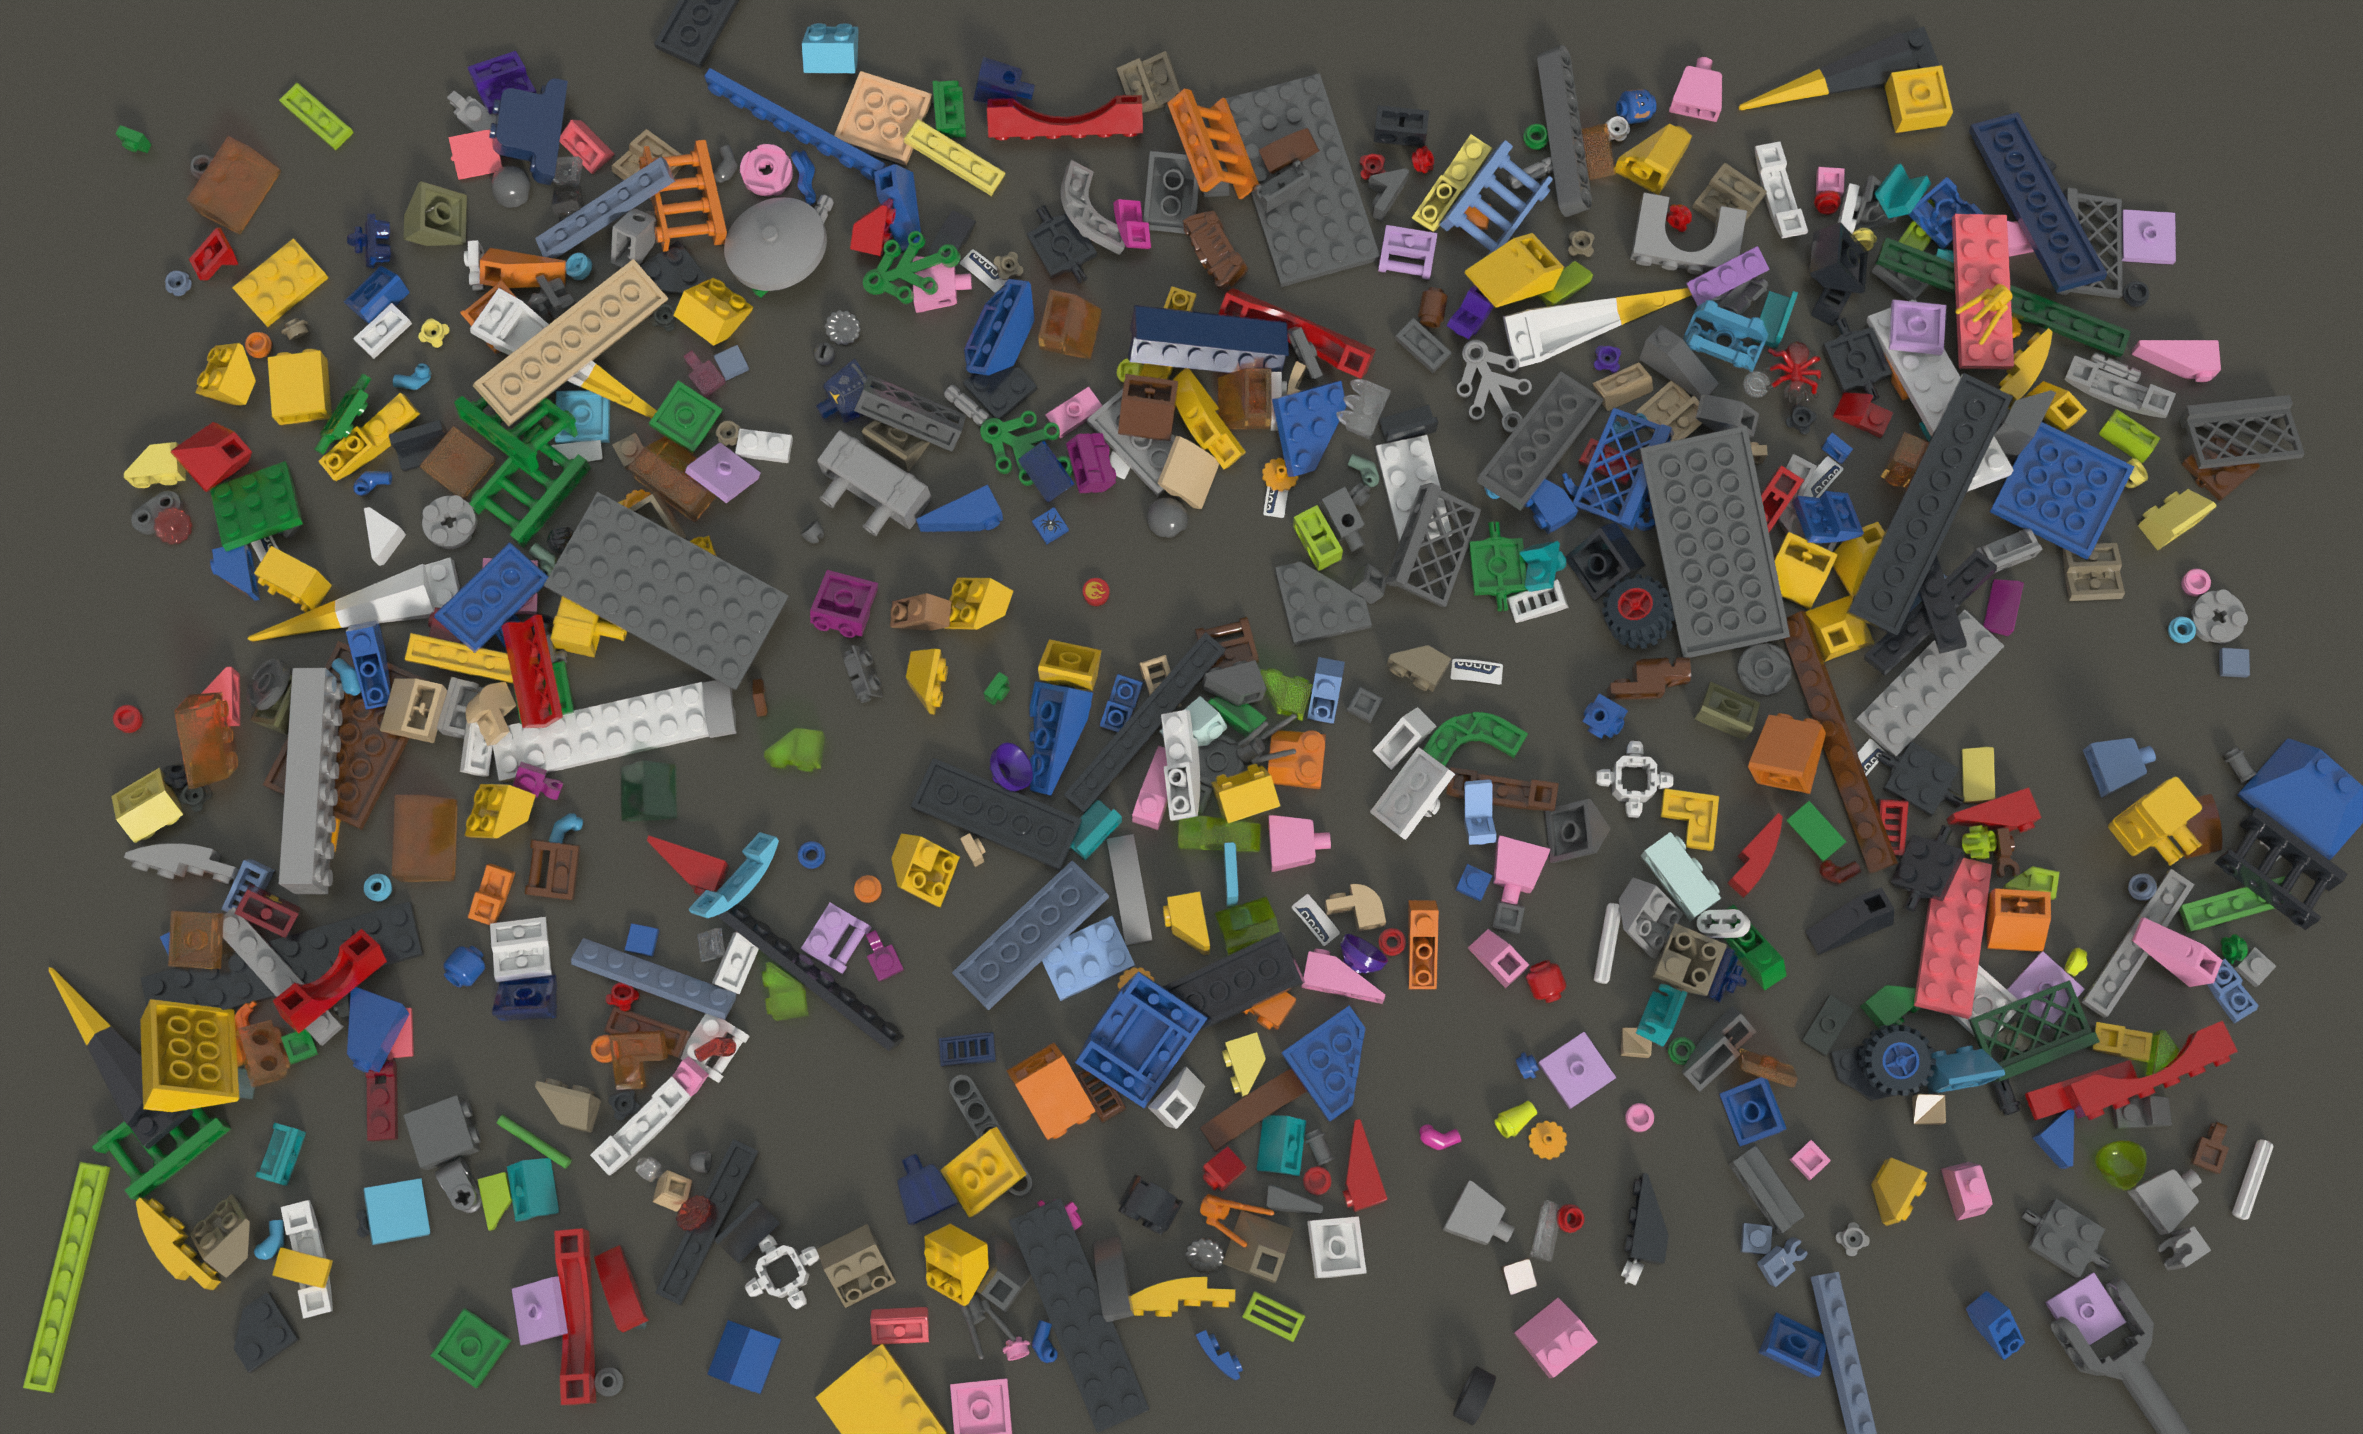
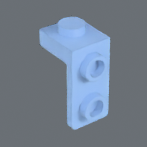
(1478, 812)

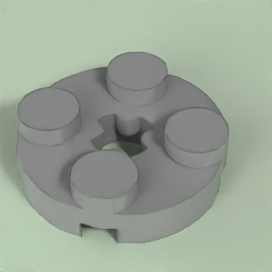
(436, 514)
(2224, 603)

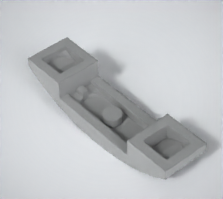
(2118, 391)
(1129, 889)

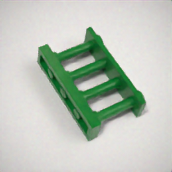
(508, 439)
(540, 509)
(164, 1165)

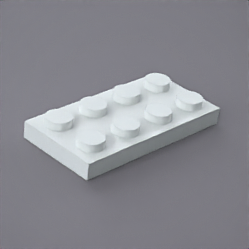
(1403, 469)

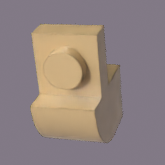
(489, 711)
(1363, 902)

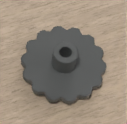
(842, 327)
(1204, 1255)

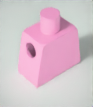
(1699, 92)
(948, 285)
(1294, 842)
(1517, 867)
(1967, 1190)

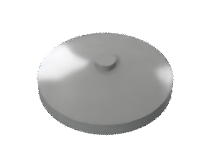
(775, 244)

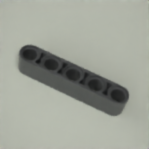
(985, 1123)

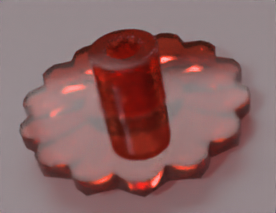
(172, 525)
(693, 1212)

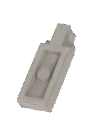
(471, 112)

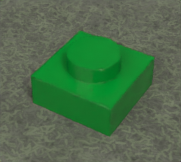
(133, 140)
(997, 689)
(299, 1046)

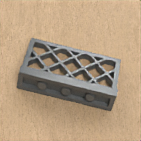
(2115, 227)
(2242, 411)
(1412, 540)

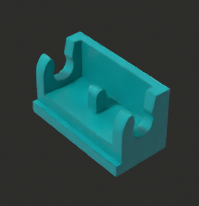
(1661, 1014)
(281, 1154)

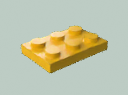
(280, 282)
(983, 1172)

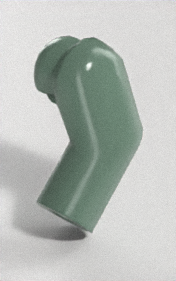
(1367, 469)
(546, 558)

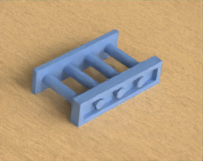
(1486, 178)

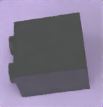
(443, 1132)

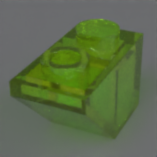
(1287, 693)
(798, 748)
(786, 994)

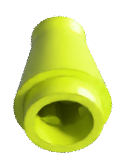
(1514, 1119)

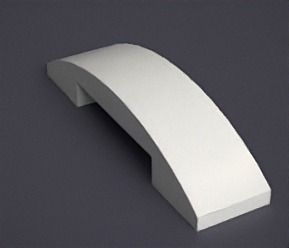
(1779, 196)
(642, 1127)
(306, 1237)

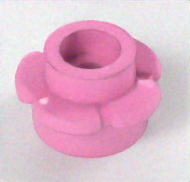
(1016, 1349)

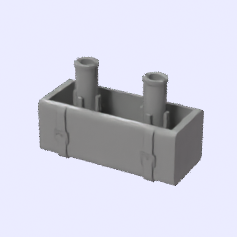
(873, 480)

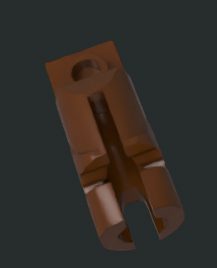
(1650, 679)

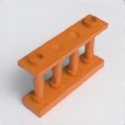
(1199, 148)
(708, 204)

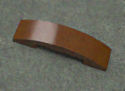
(1507, 791)
(1252, 1109)

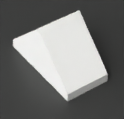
(383, 536)

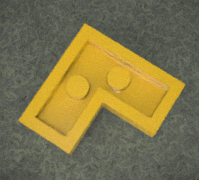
(1698, 811)

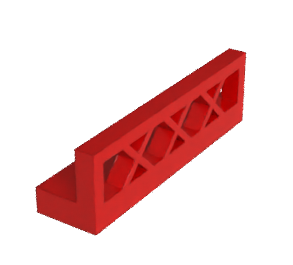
(530, 673)

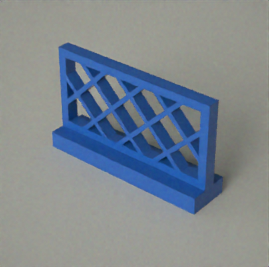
(1638, 492)

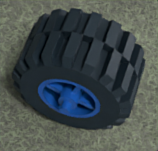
(1896, 1059)

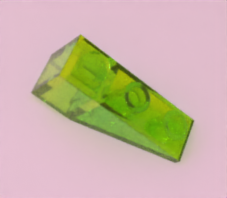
(1213, 832)

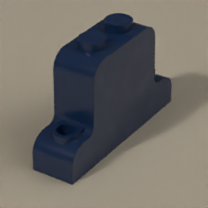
(530, 127)

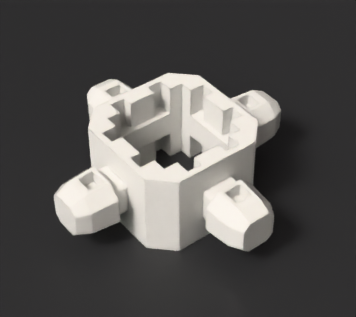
(1633, 760)
(796, 1297)

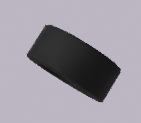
(1474, 1396)

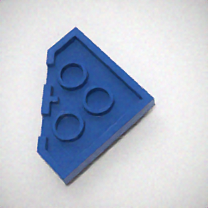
(1307, 424)
(1329, 1062)

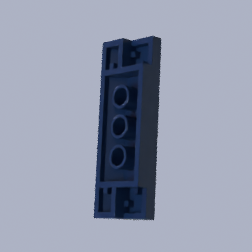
(1206, 340)

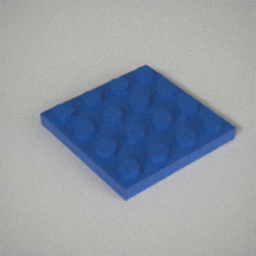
(2062, 490)

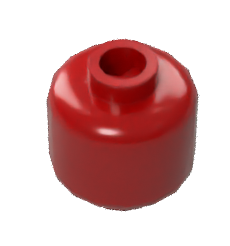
(1546, 981)

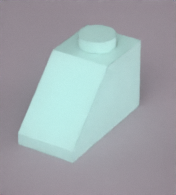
(1206, 722)

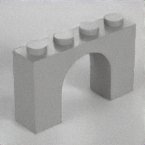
(1654, 247)

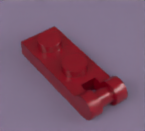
(382, 1104)

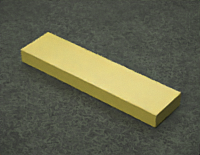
(954, 157)

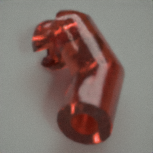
(1837, 874)
(717, 1046)

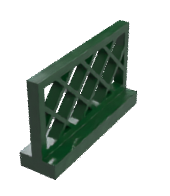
(2048, 1050)

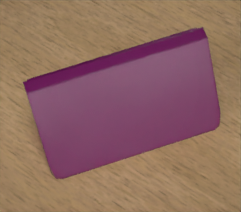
(2003, 606)

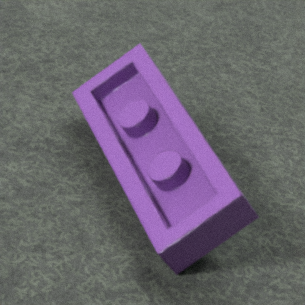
(1727, 276)

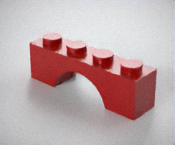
(355, 962)

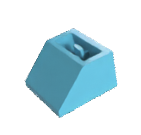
(830, 49)

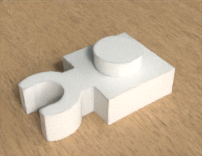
(472, 259)

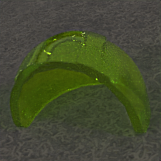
(2121, 1163)

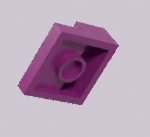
(843, 604)

